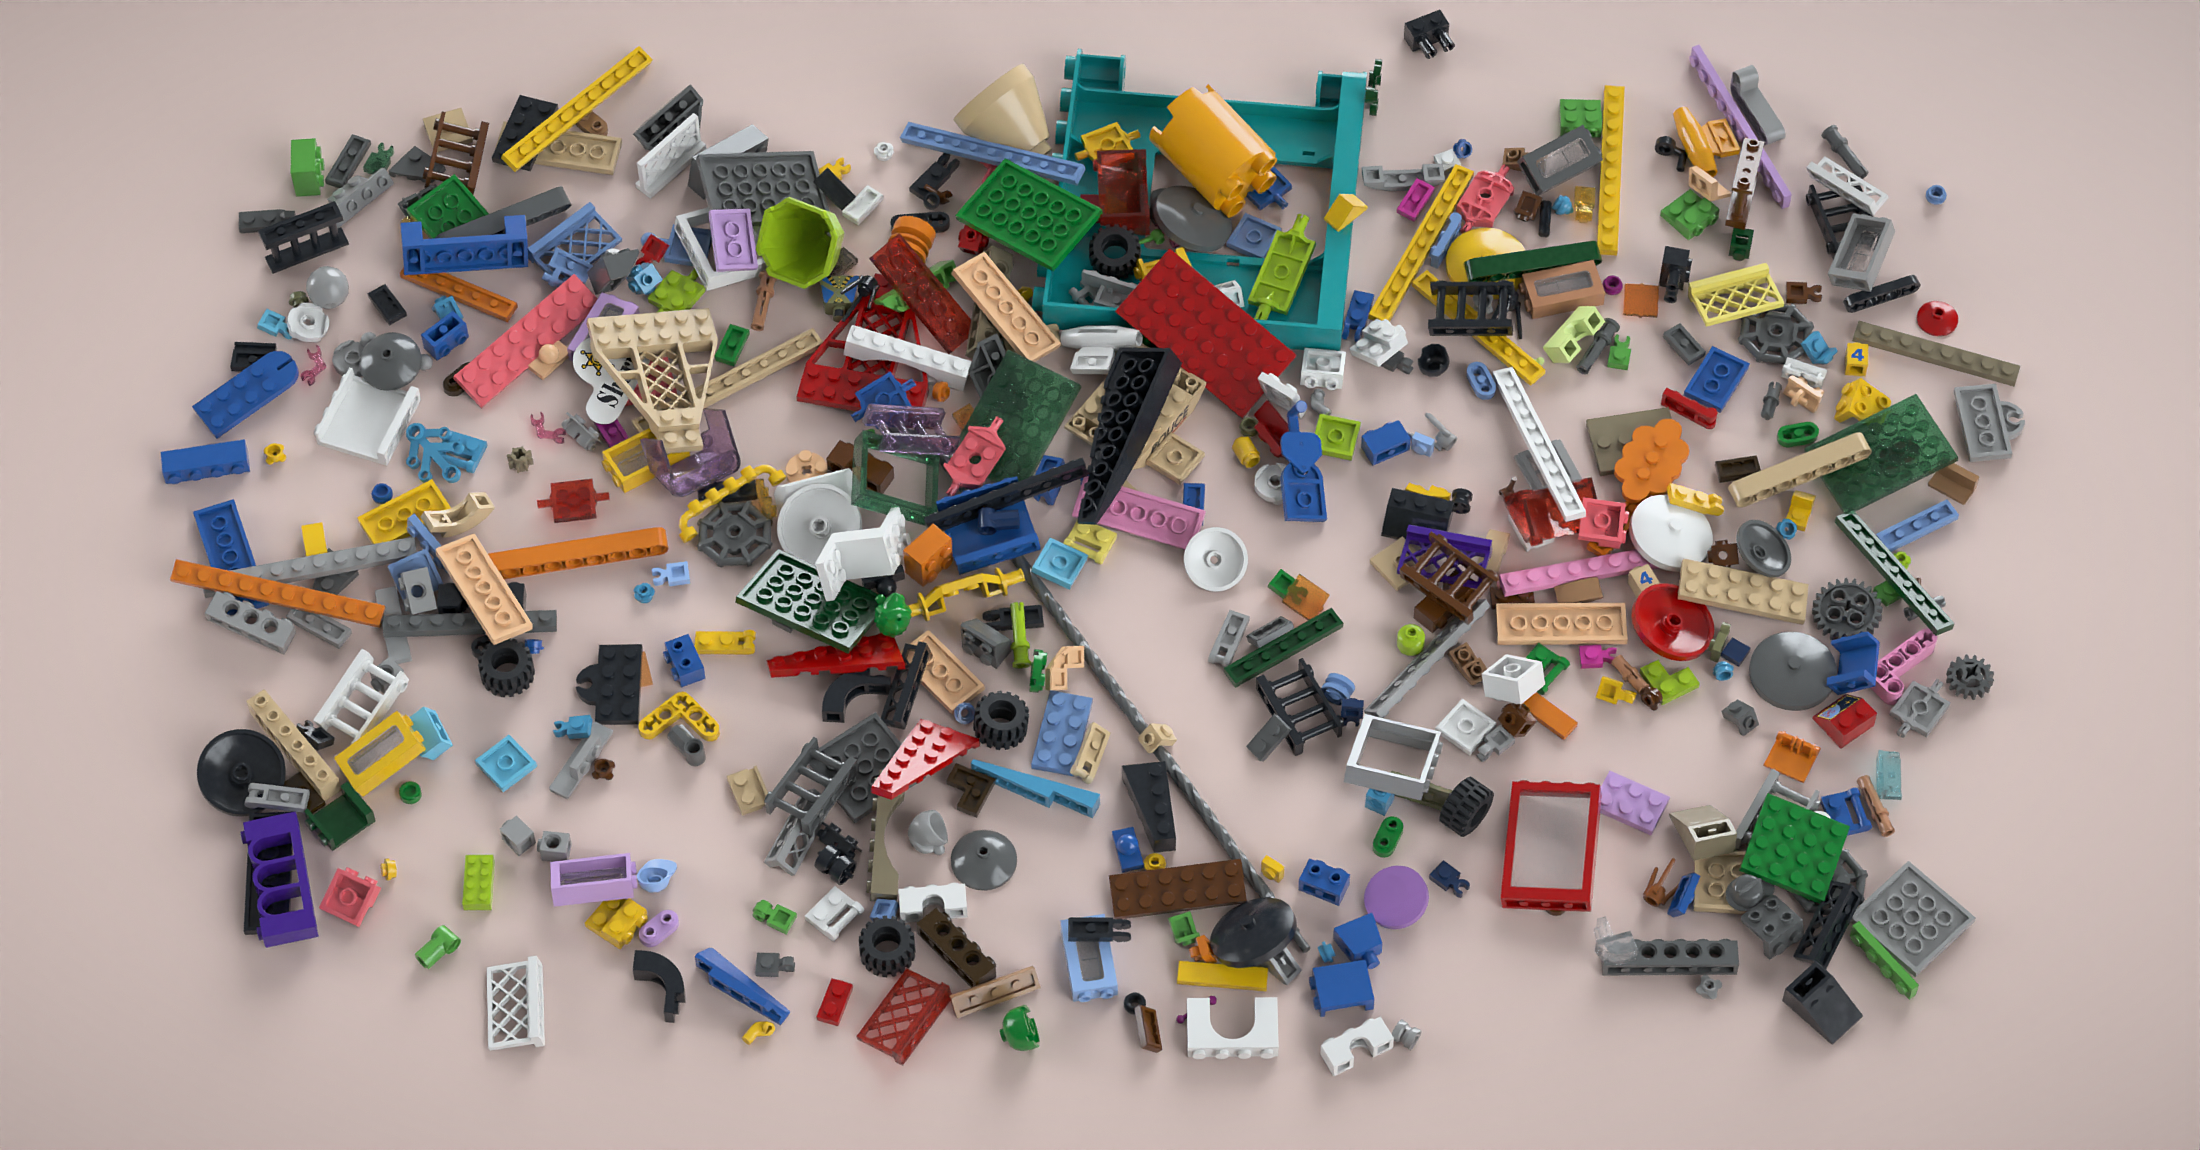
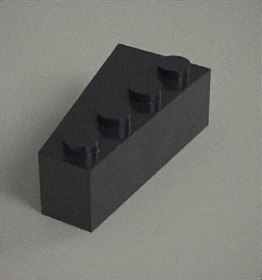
(1150, 793)

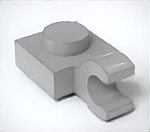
(1497, 742)

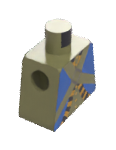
(833, 301)

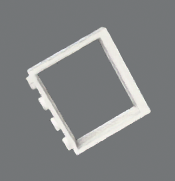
(709, 278)

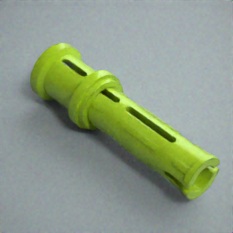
(1020, 645)

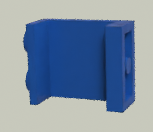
(1856, 663)

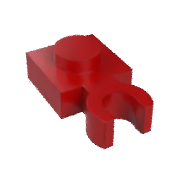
(653, 250)

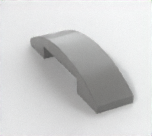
(1401, 179)

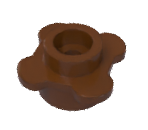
(1651, 697)
(603, 764)

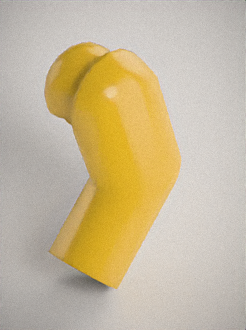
(758, 1029)

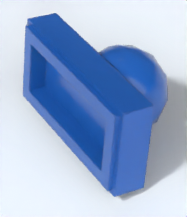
(1127, 849)

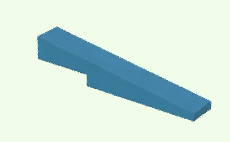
(1041, 789)

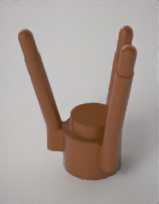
(1655, 893)

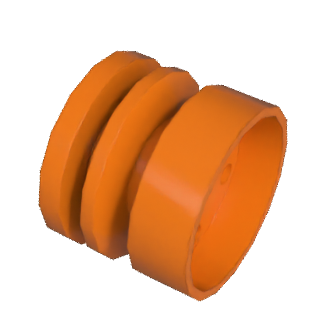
(917, 233)

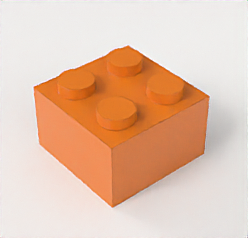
(928, 555)

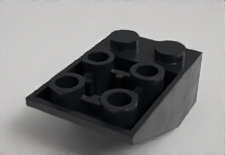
(1822, 1003)

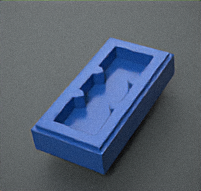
(1194, 495)
(1684, 895)

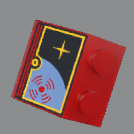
(1846, 719)

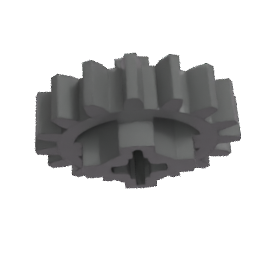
(1970, 677)

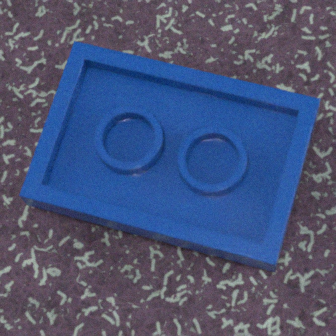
(1716, 379)

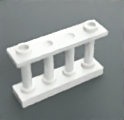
(352, 681)

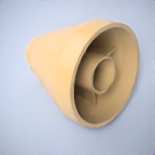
(1008, 113)

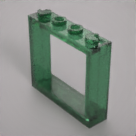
(883, 503)

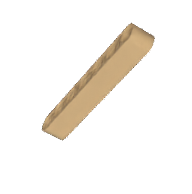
(1799, 469)

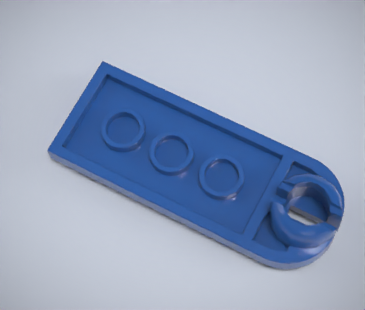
(247, 392)

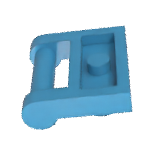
(473, 450)

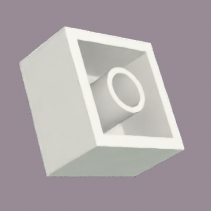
(1513, 679)

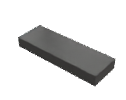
(348, 161)

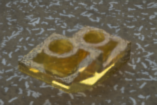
(765, 501)

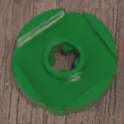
(1037, 679)

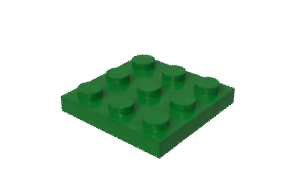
(446, 208)

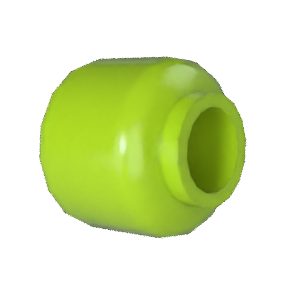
(1410, 639)

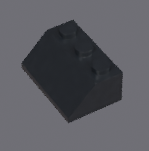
(1415, 509)

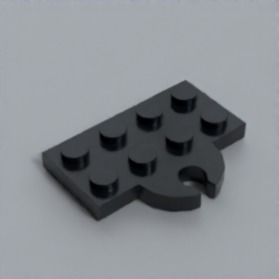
(614, 684)

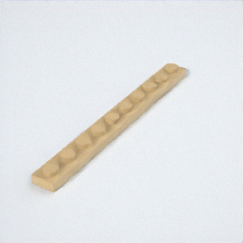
(750, 371)

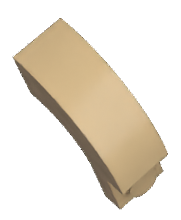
(460, 518)

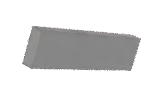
(397, 647)

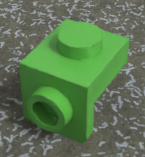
(1183, 928)

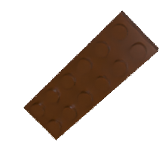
(1177, 889)

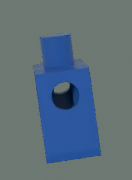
(1360, 940)

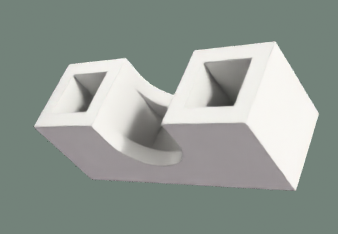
(949, 897)
(1371, 1035)

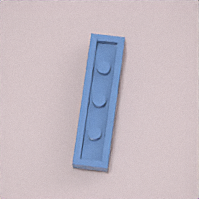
(1918, 525)

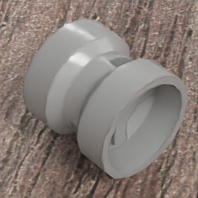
(1406, 1034)

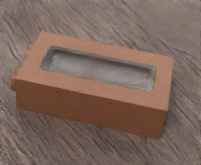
(1561, 289)

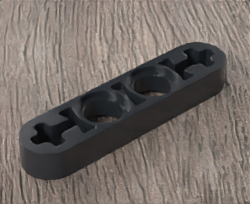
(1882, 293)

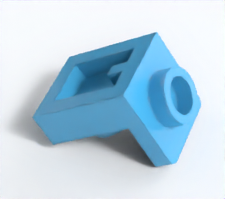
(444, 306)
(1817, 349)

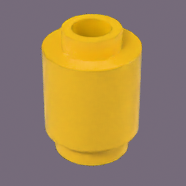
(1246, 451)

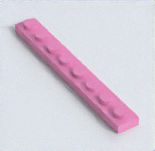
(1557, 574)

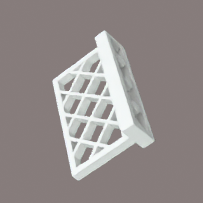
(668, 166)
(534, 1005)

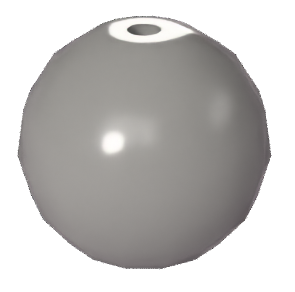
(327, 287)

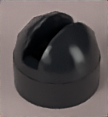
(934, 198)

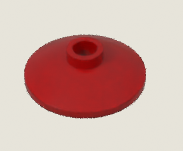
(1934, 324)

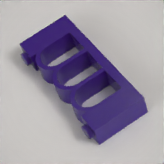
(287, 926)

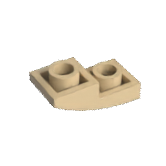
(1499, 547)

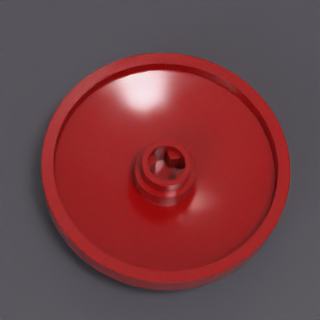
(1671, 625)

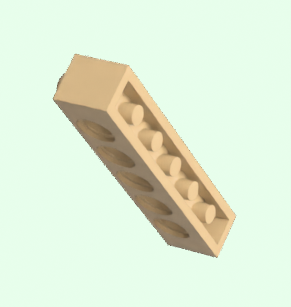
(293, 744)

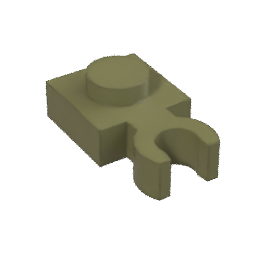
(1716, 646)

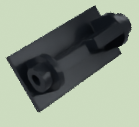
(832, 835)

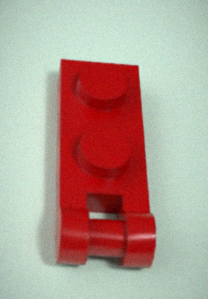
(1689, 408)

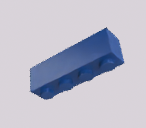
(205, 461)

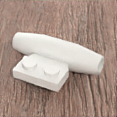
(1098, 346)

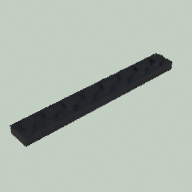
(1009, 495)

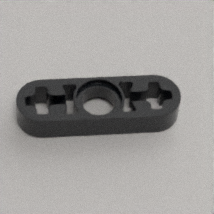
(934, 216)

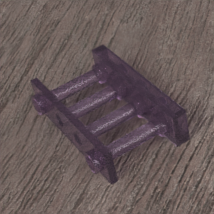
(911, 417)

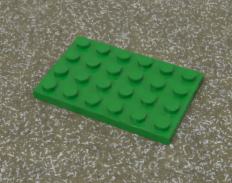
(1029, 214)

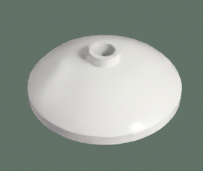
(1230, 554)

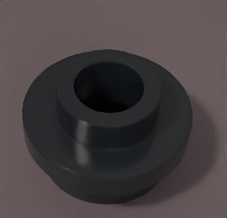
(1131, 998)

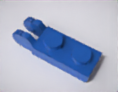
(1358, 314)

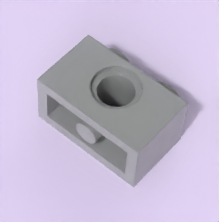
(420, 578)

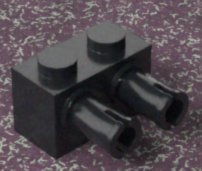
(1427, 31)
(1674, 271)

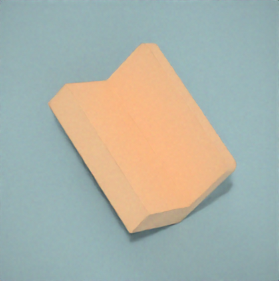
(1706, 185)

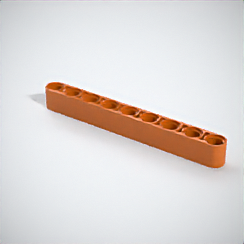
(580, 553)

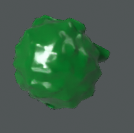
(892, 614)

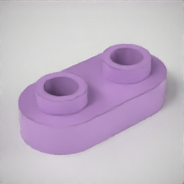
(659, 927)

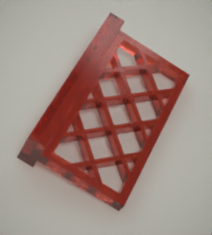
(918, 1027)

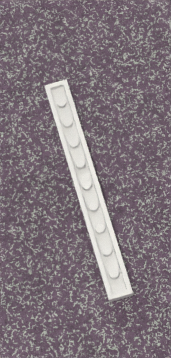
(1539, 444)

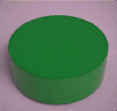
(410, 792)

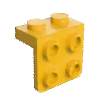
(1860, 401)

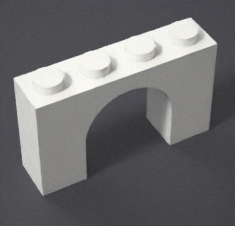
(1205, 1042)

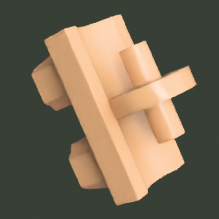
(1803, 394)

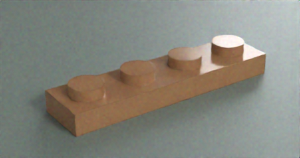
(994, 992)

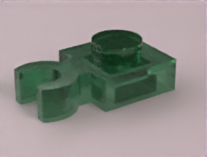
(378, 160)

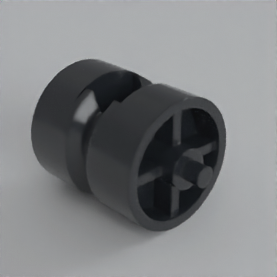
(833, 863)

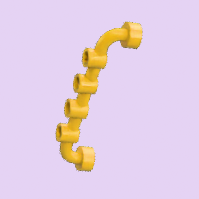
(730, 486)

